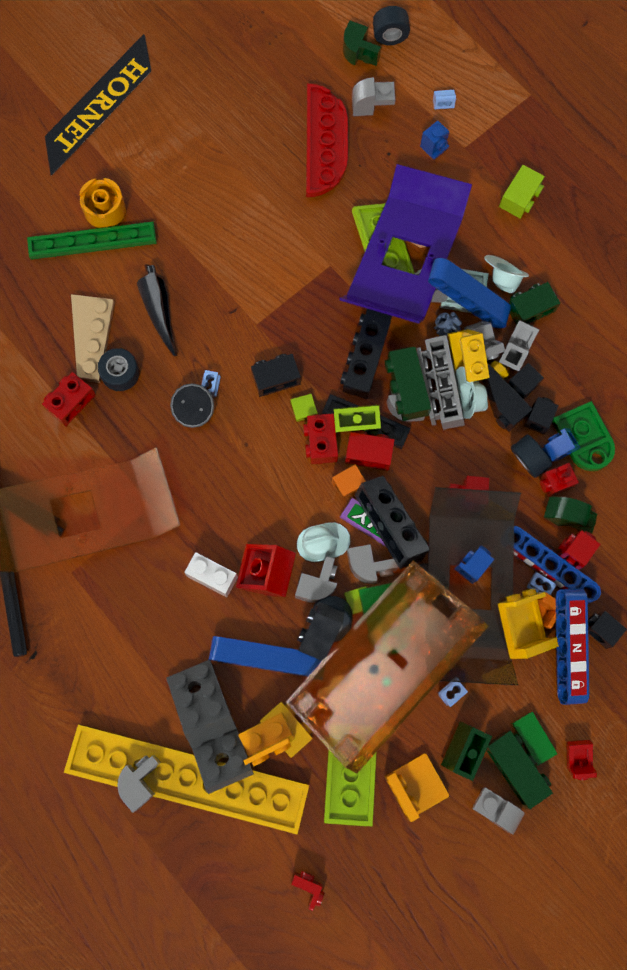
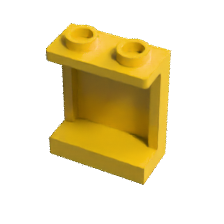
(469, 351)
(524, 625)

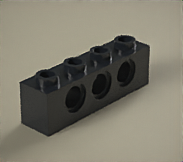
(361, 384)
(392, 522)

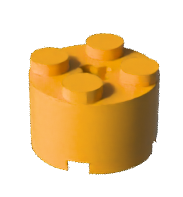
(102, 203)

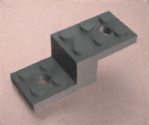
(209, 726)

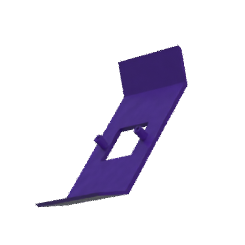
(420, 211)

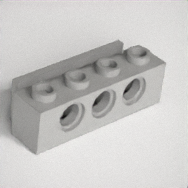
(444, 376)

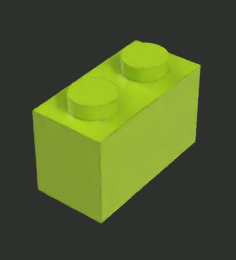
(522, 191)
(357, 418)

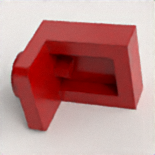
(580, 759)
(307, 883)

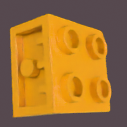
(265, 738)
(417, 786)

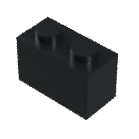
(275, 374)
(321, 631)

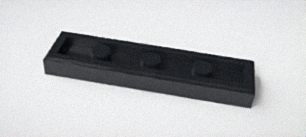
(388, 427)

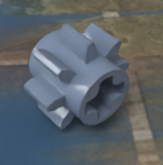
(447, 323)

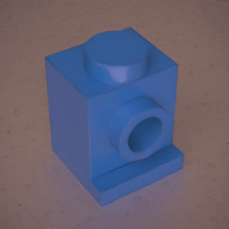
(435, 140)
(561, 445)
(475, 564)

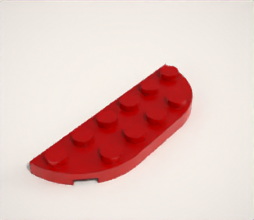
(325, 141)

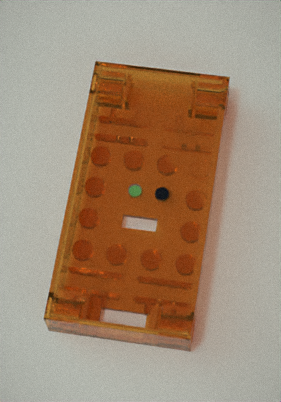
(360, 692)

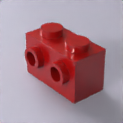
(68, 398)
(322, 439)
(369, 450)
(578, 548)

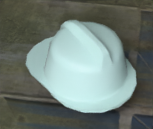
(505, 274)
(471, 394)
(323, 541)

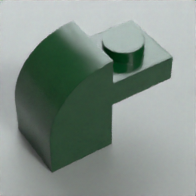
(356, 45)
(570, 512)

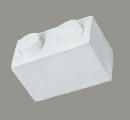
(211, 574)

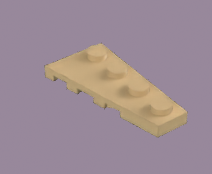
(91, 332)

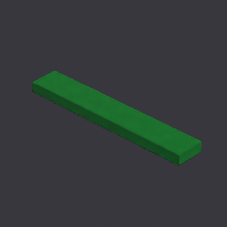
(91, 240)

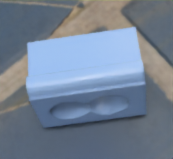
(444, 99)
(215, 383)
(532, 584)
(449, 687)

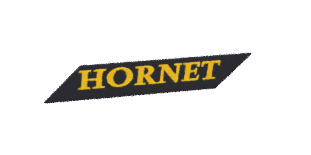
(97, 104)

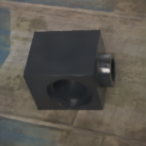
(526, 381)
(541, 415)
(605, 629)

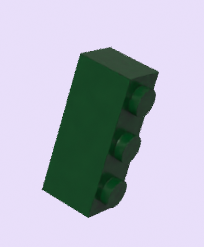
(408, 384)
(519, 769)

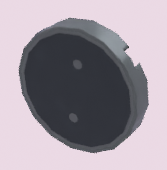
(192, 405)

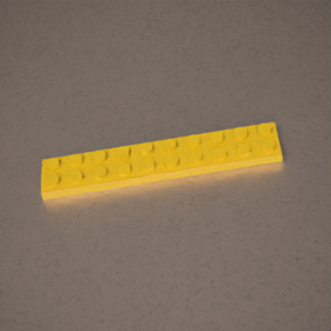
(177, 778)

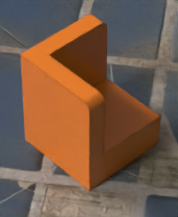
(348, 480)
(548, 610)

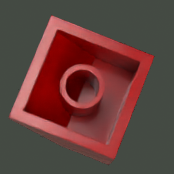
(266, 569)

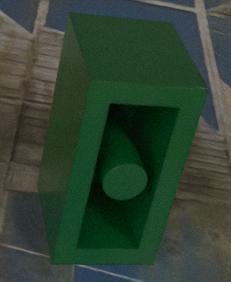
(534, 303)
(466, 751)

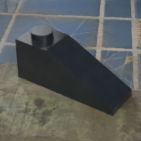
(504, 401)

